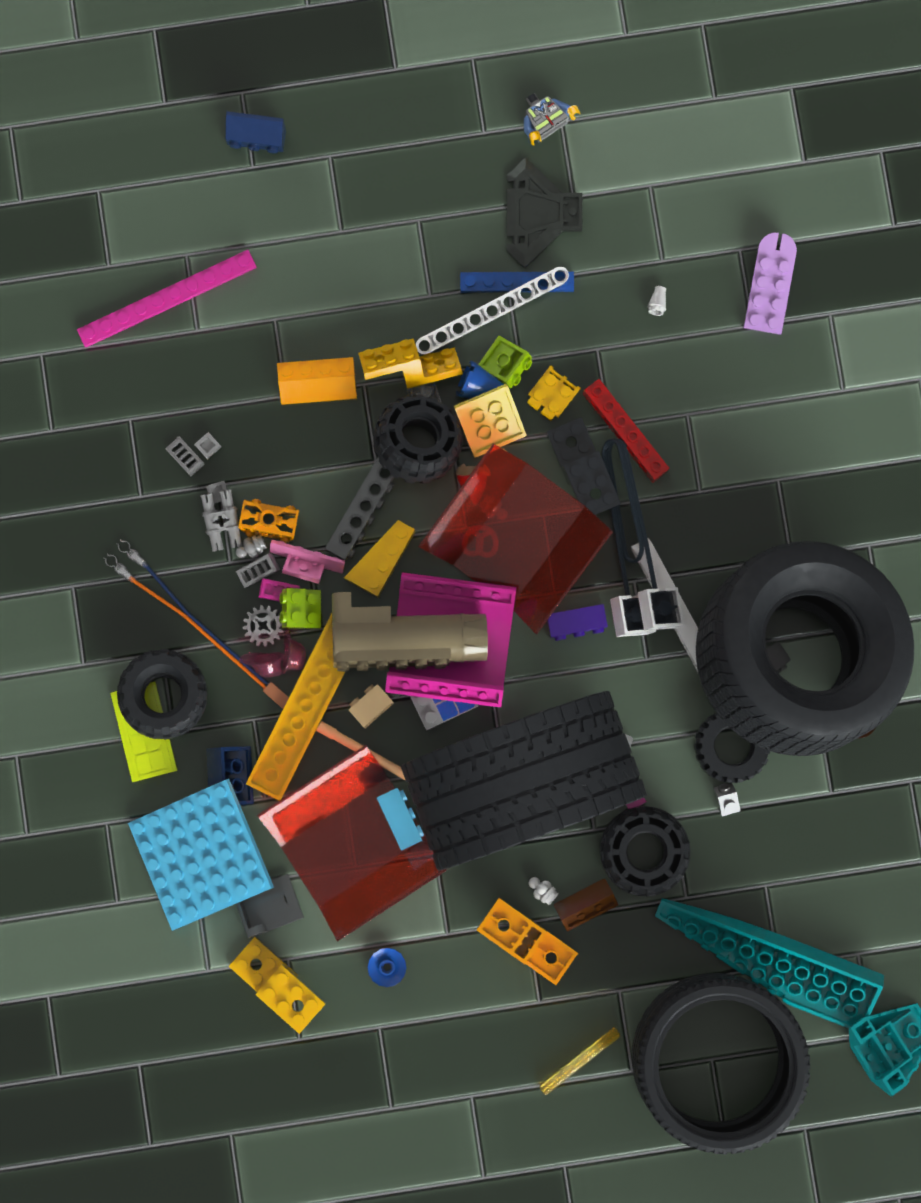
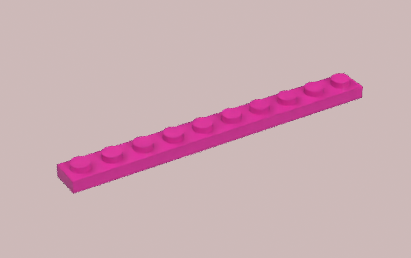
(166, 298)

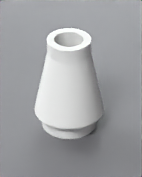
(657, 303)

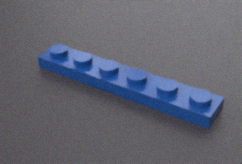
(507, 281)

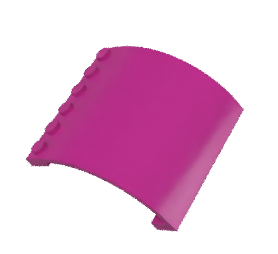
(459, 682)

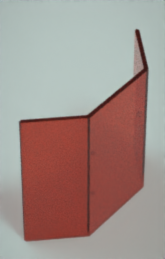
(519, 533)
(345, 844)

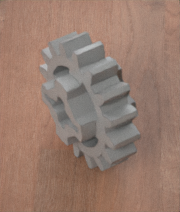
(257, 633)

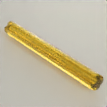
(579, 1061)

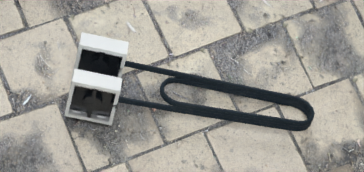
(653, 607)

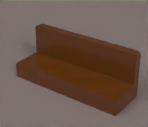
(586, 904)

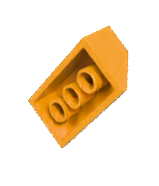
(317, 380)

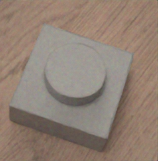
(207, 445)
(215, 488)

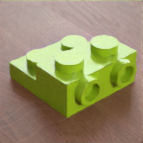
(506, 361)
(300, 608)

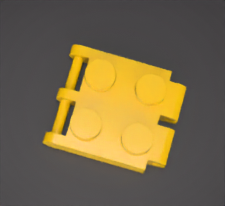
(552, 394)

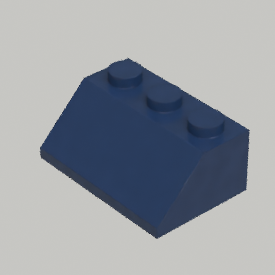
(255, 132)
(231, 764)

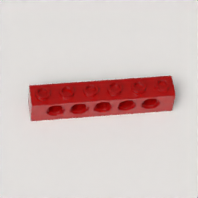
(626, 430)

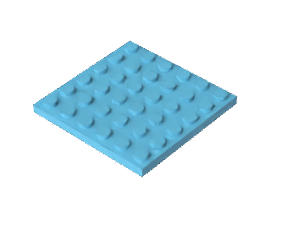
(200, 854)

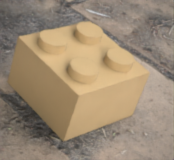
(370, 705)

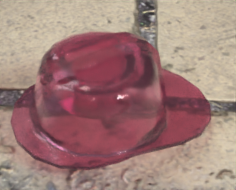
(294, 654)
(264, 663)

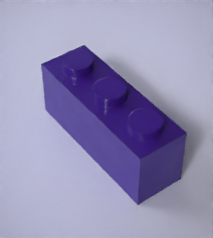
(577, 622)

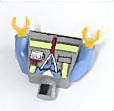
(546, 117)

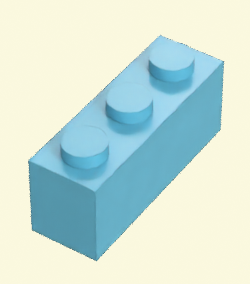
(400, 818)

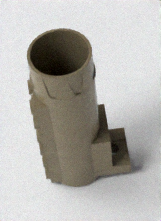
(377, 640)

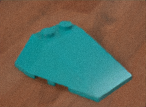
(888, 1046)

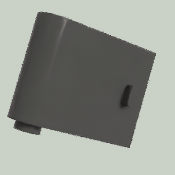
(269, 909)

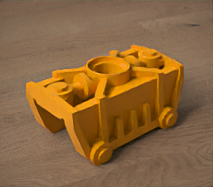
(268, 530)

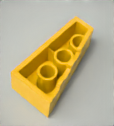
(380, 561)

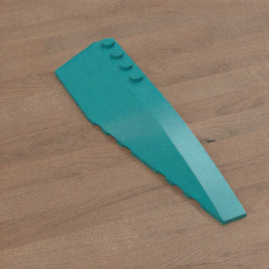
(786, 967)

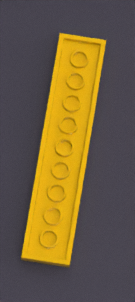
(298, 720)

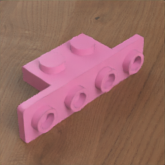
(305, 563)

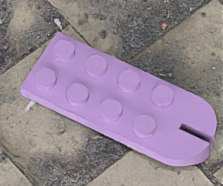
(770, 284)

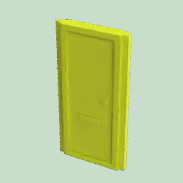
(145, 755)

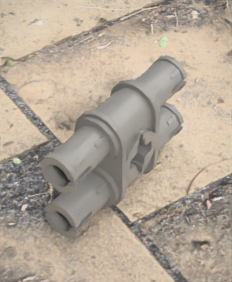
(214, 528)

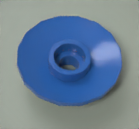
(379, 974)

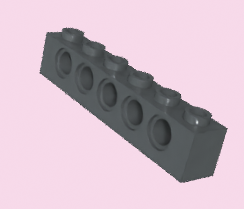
(354, 511)

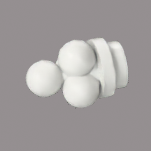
(543, 890)

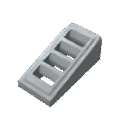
(195, 467)
(272, 562)

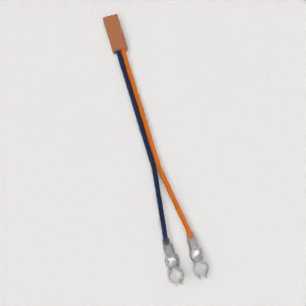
(271, 689)

